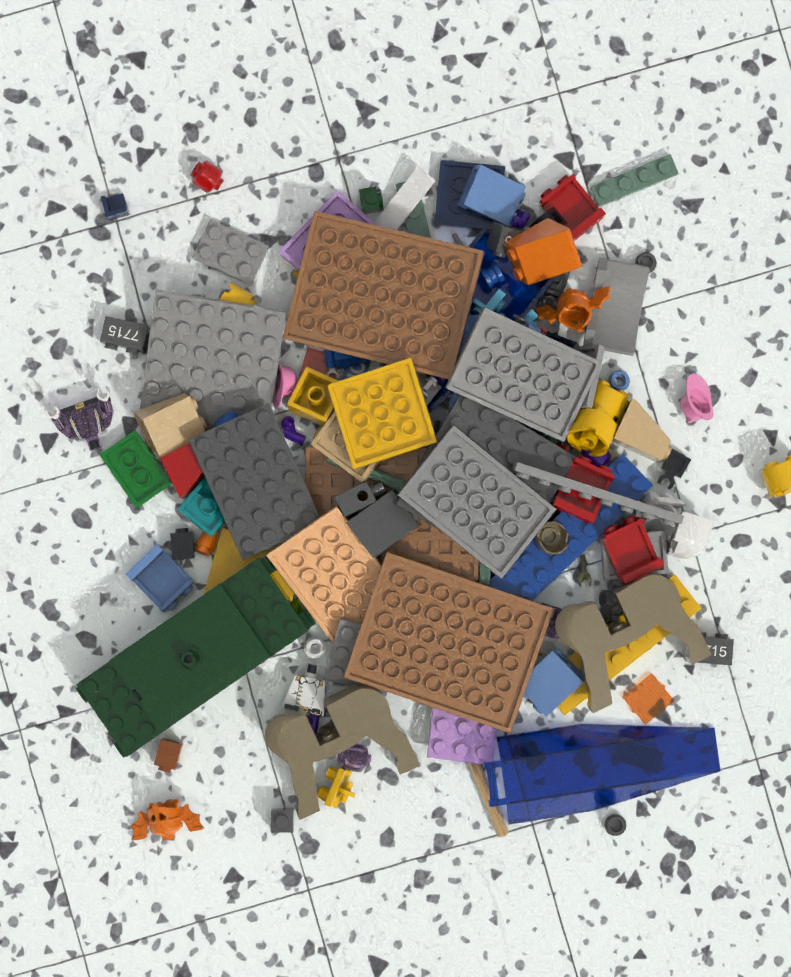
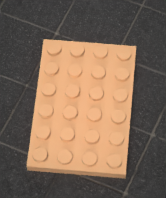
(328, 570)

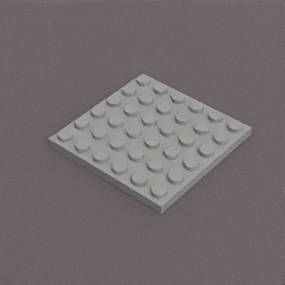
(212, 352)

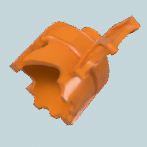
(574, 307)
(165, 820)

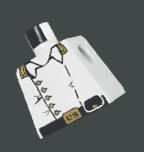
(307, 692)

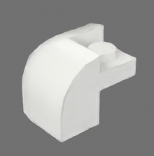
(690, 536)

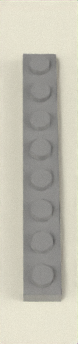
(606, 498)

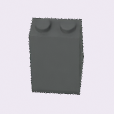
(383, 524)

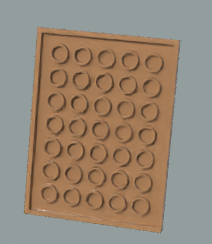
(383, 294)
(448, 642)

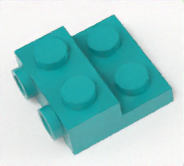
(202, 509)

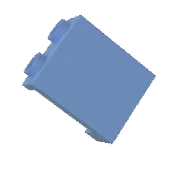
(492, 195)
(161, 578)
(552, 681)

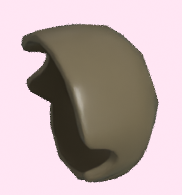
(552, 538)

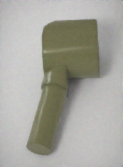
(584, 574)

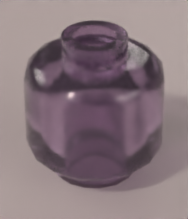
(355, 758)

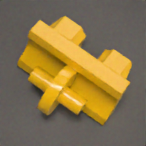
(340, 788)

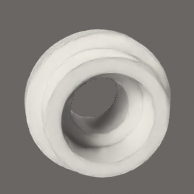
(307, 647)

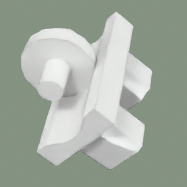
(664, 502)

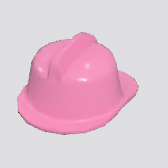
(285, 384)
(697, 401)

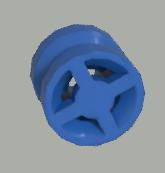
(492, 275)

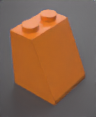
(542, 252)

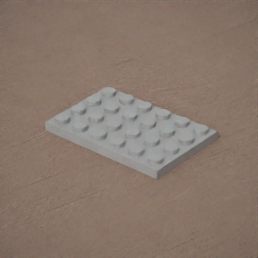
(523, 374)
(476, 502)

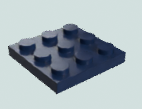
(451, 183)

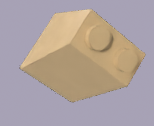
(170, 424)
(642, 434)

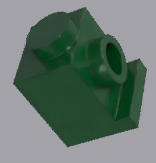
(371, 200)

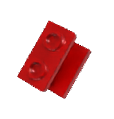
(573, 205)
(589, 474)
(630, 549)

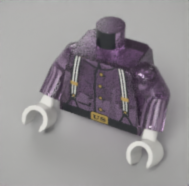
(85, 419)

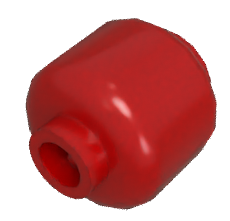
(207, 176)

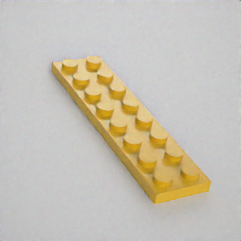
(622, 657)

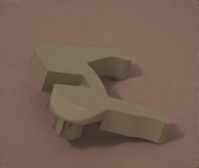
(644, 604)
(355, 714)

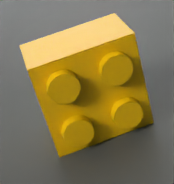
(312, 397)

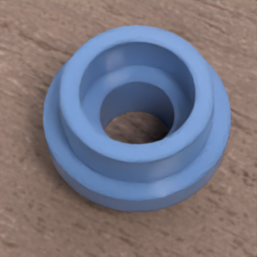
(623, 375)

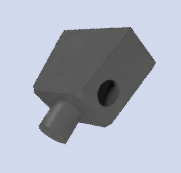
(349, 501)

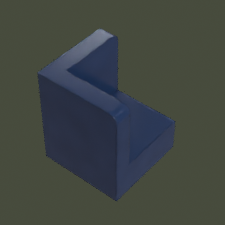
(115, 206)

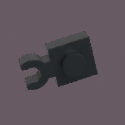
(674, 466)

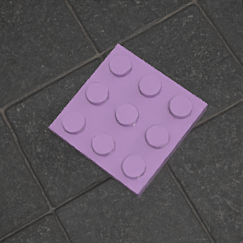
(460, 739)

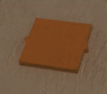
(648, 698)

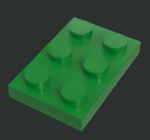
(136, 469)

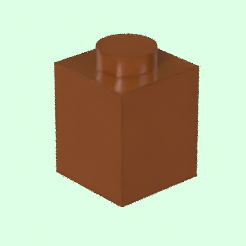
(168, 755)

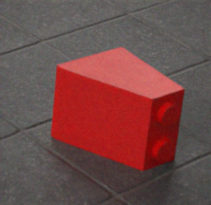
(183, 470)

